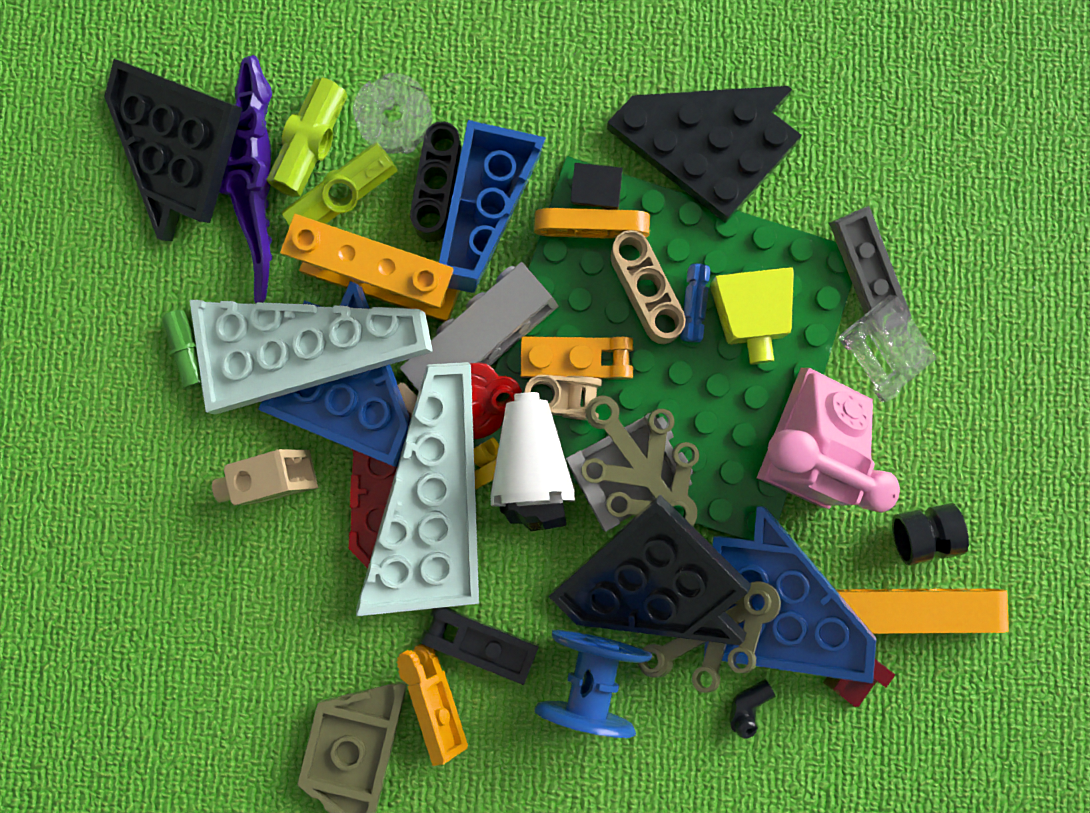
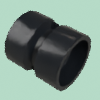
(936, 532)

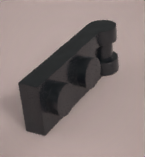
(481, 644)

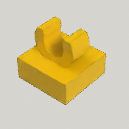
(485, 457)

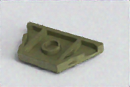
(352, 748)

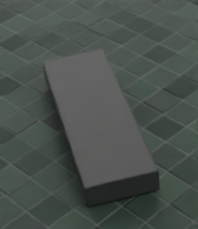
(866, 258)

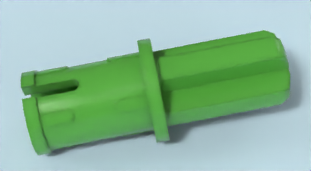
(183, 348)

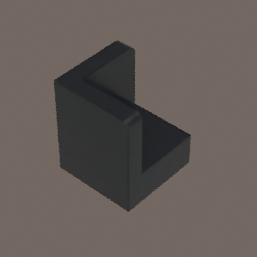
(596, 186)

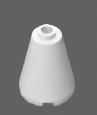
(530, 456)

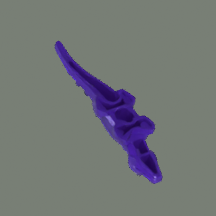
(249, 168)

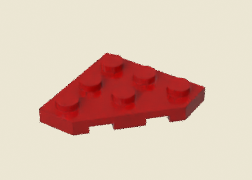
(368, 498)

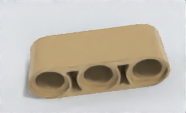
(647, 268)

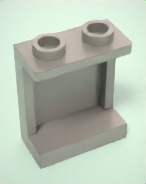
(610, 454)

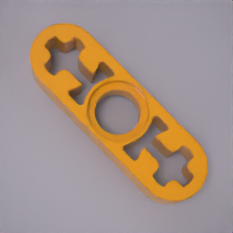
(589, 222)

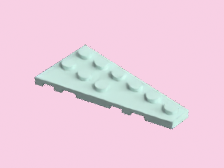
(281, 348)
(429, 523)

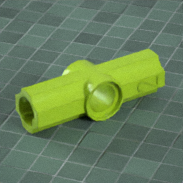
(307, 137)
(360, 174)

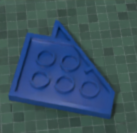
(353, 411)
(814, 625)

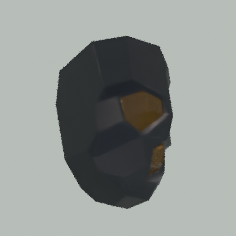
(535, 516)

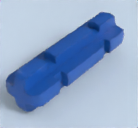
(695, 302)

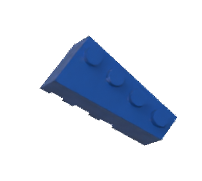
(486, 191)

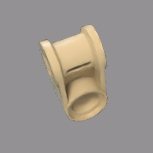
(567, 393)

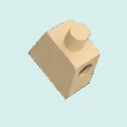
(266, 477)

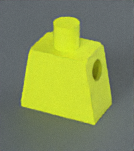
(755, 309)

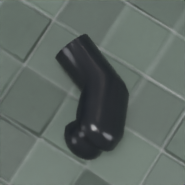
(745, 707)

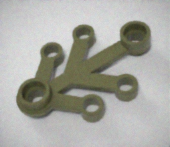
(644, 470)
(714, 654)

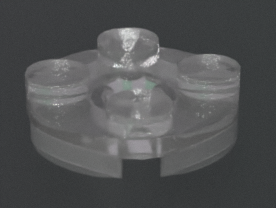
(383, 94)

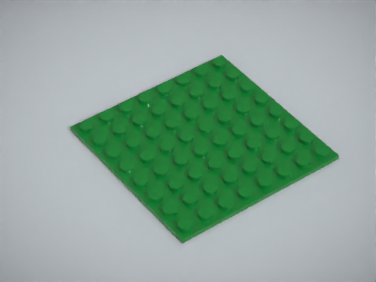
(707, 385)

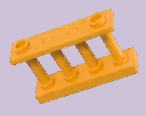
(376, 267)

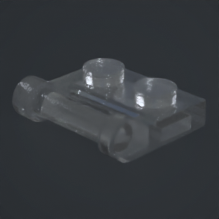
(897, 341)

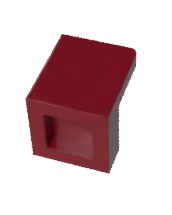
(856, 691)

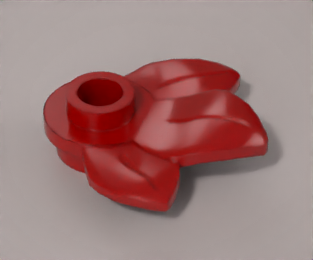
(486, 386)

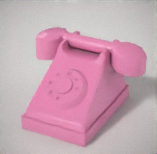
(826, 447)

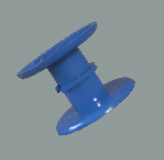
(592, 691)

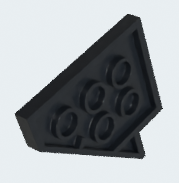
(710, 141)
(173, 143)
(656, 581)

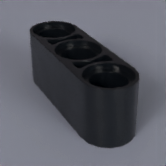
(434, 164)

